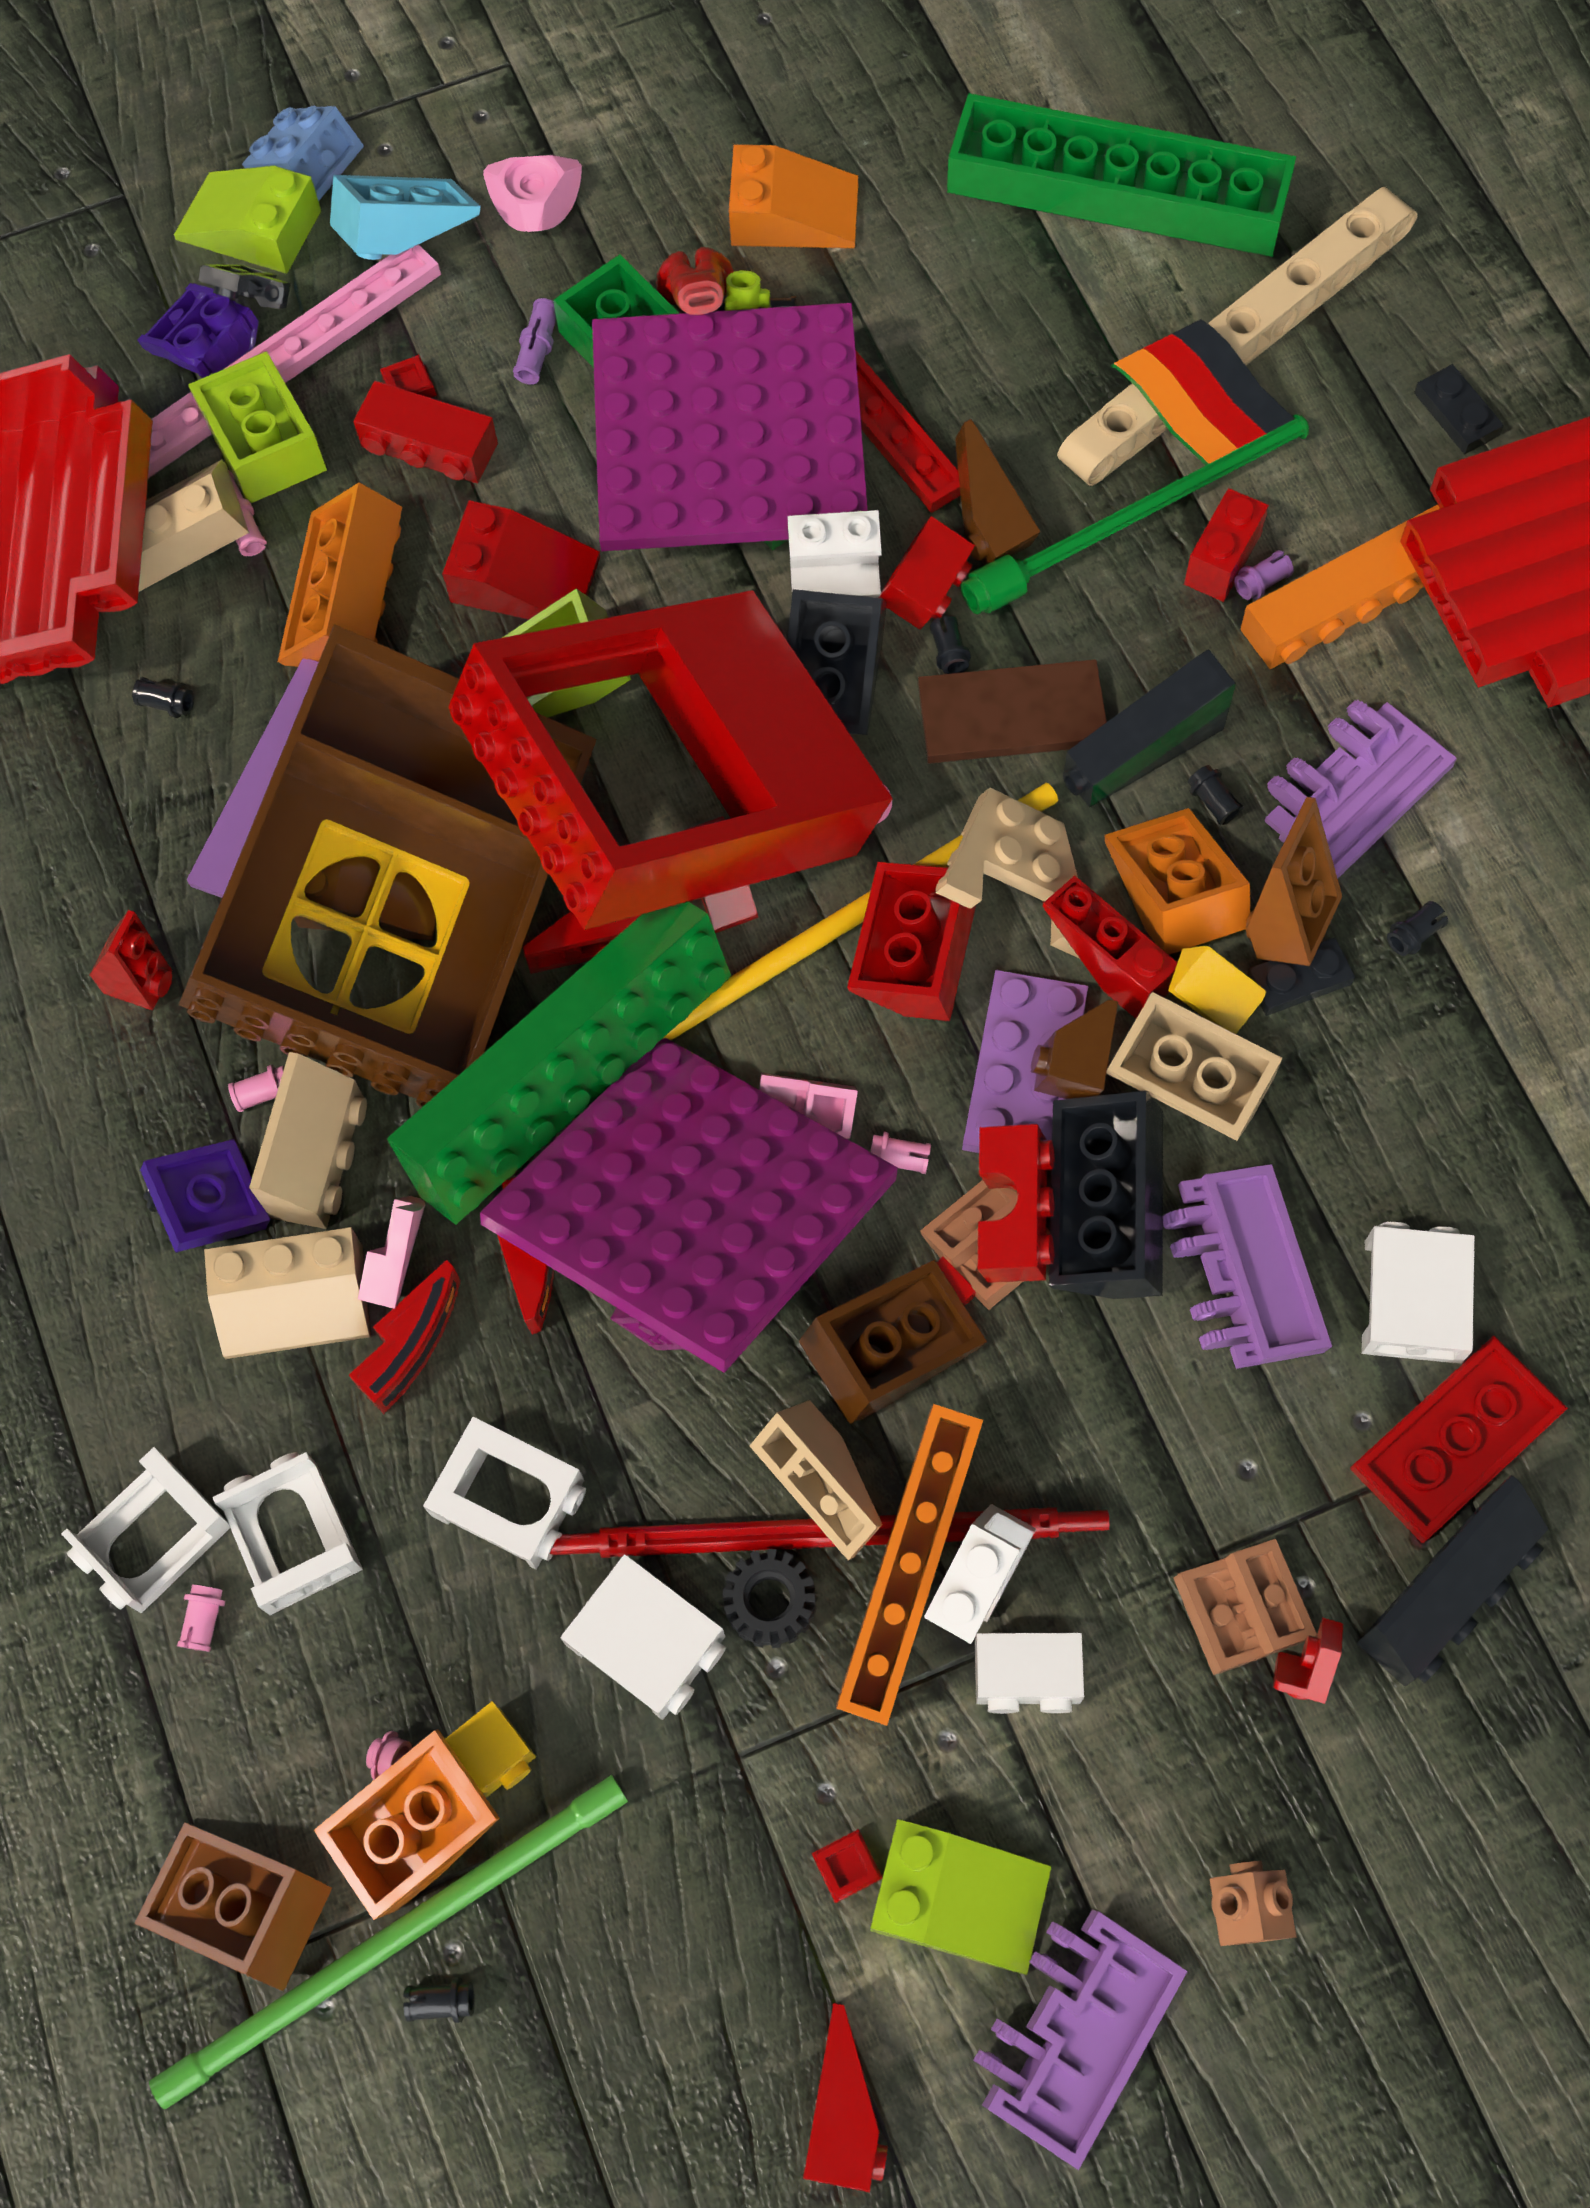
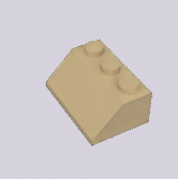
(189, 523)
(1195, 1066)
(308, 1143)
(287, 1292)

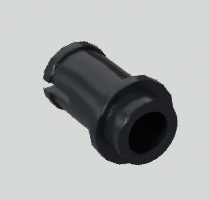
(952, 654)
(174, 698)
(1215, 794)
(1408, 935)
(440, 2001)

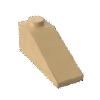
(819, 1474)

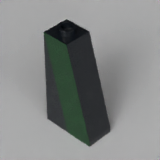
(1151, 730)

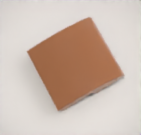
(956, 1236)
(1244, 1606)

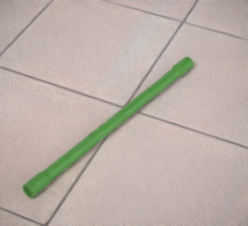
(199, 2066)

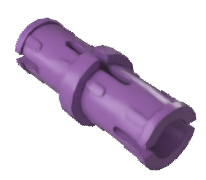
(535, 342)

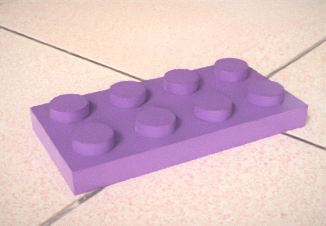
(1019, 1018)

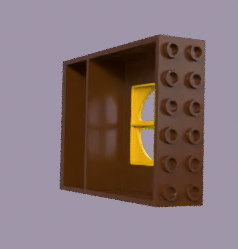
(392, 780)

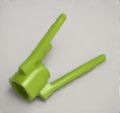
(745, 292)

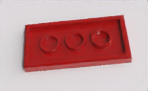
(1458, 1439)

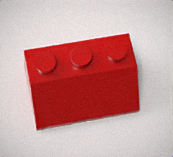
(911, 943)

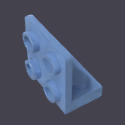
(308, 142)

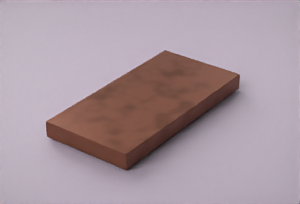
(1010, 710)

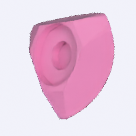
(533, 190)

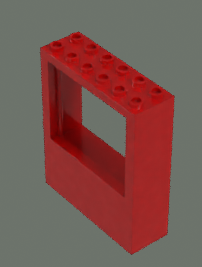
(740, 708)

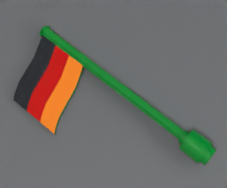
(1206, 403)

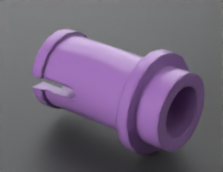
(1254, 580)

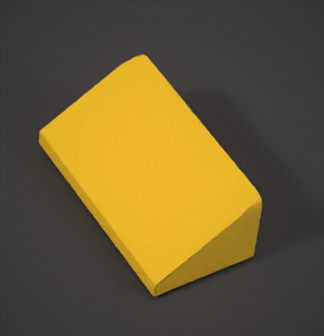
(1215, 988)

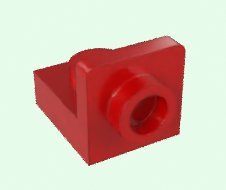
(1314, 1671)

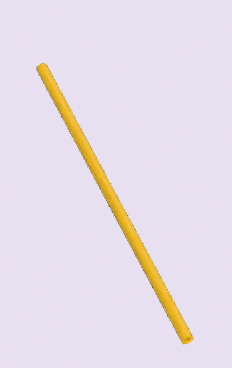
(822, 933)

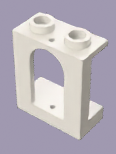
(241, 1507)
(94, 1541)
(526, 1541)

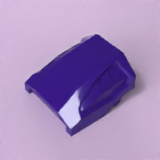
(202, 331)

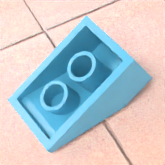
(395, 212)

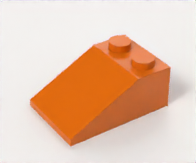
(790, 200)
(1180, 881)
(407, 1826)

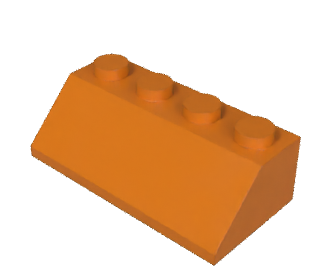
(341, 572)

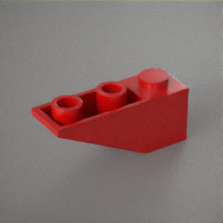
(1110, 947)
(132, 965)

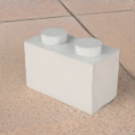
(1029, 1671)

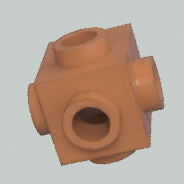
(1252, 1905)

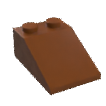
(1297, 894)
(234, 1906)

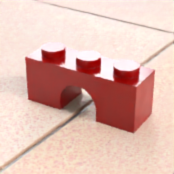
(1017, 1244)

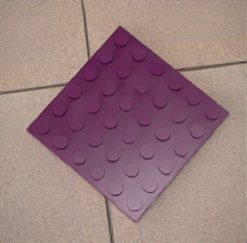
(725, 424)
(690, 1201)

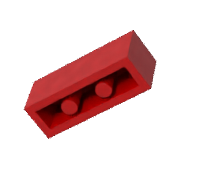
(426, 432)

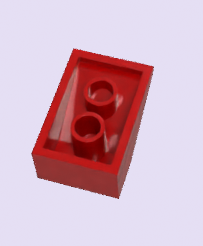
(514, 563)

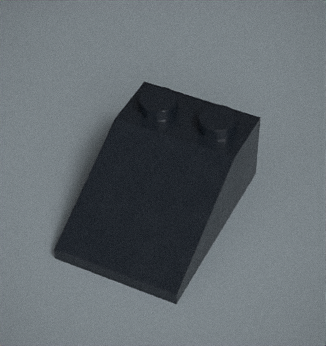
(841, 649)

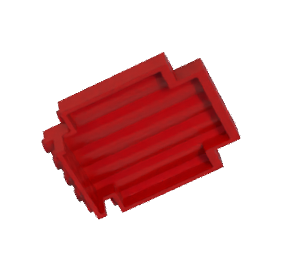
(67, 511)
(1514, 560)

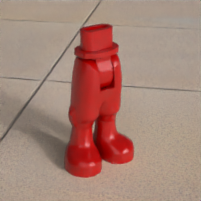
(697, 289)

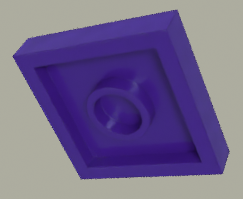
(204, 1195)

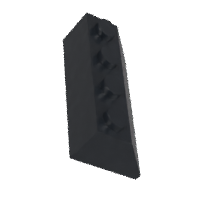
(1108, 1196)
(1456, 1583)

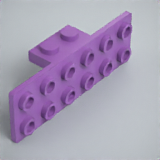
(230, 832)

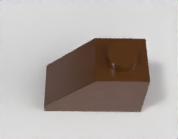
(1076, 1055)

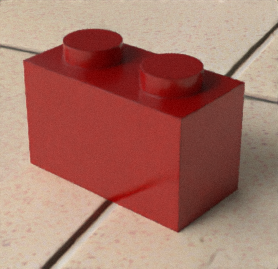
(1226, 544)
(926, 574)

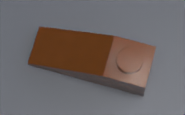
(990, 505)

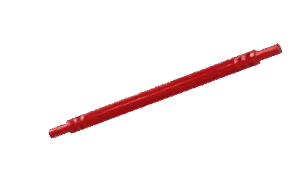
(790, 1534)

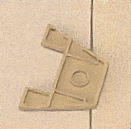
(1013, 847)

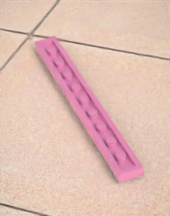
(304, 341)

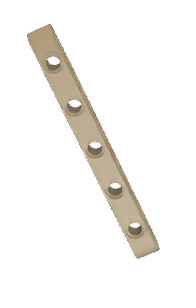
(1251, 325)

